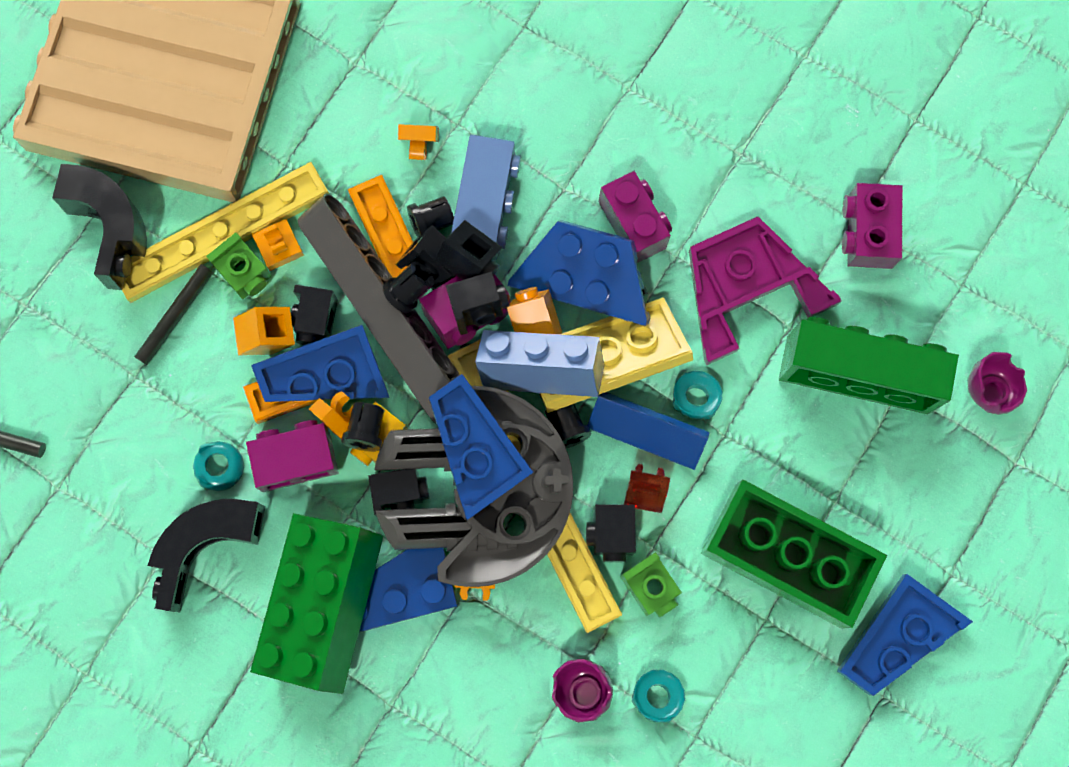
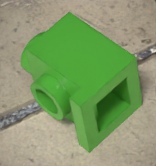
(232, 254)
(638, 578)

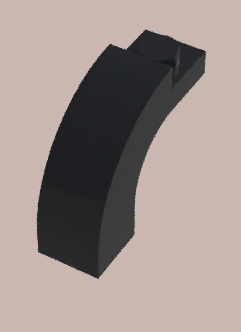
(94, 194)
(194, 532)

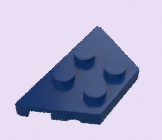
(586, 271)

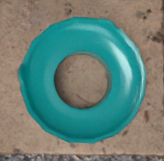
(704, 382)
(232, 474)
(670, 684)

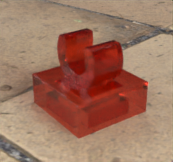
(647, 490)

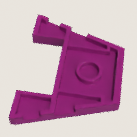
(744, 267)

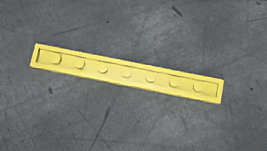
(570, 553)

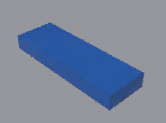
(648, 430)

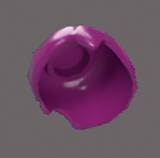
(997, 384)
(582, 690)

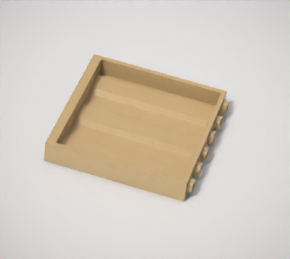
(158, 88)

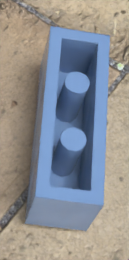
(485, 186)
(540, 363)

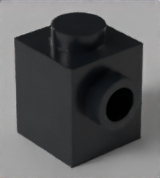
(612, 532)

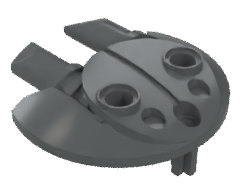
(480, 546)

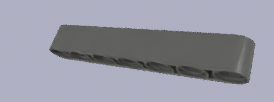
(362, 278)

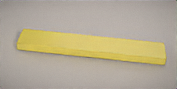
(248, 215)

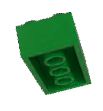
(868, 366)
(794, 554)
(317, 604)

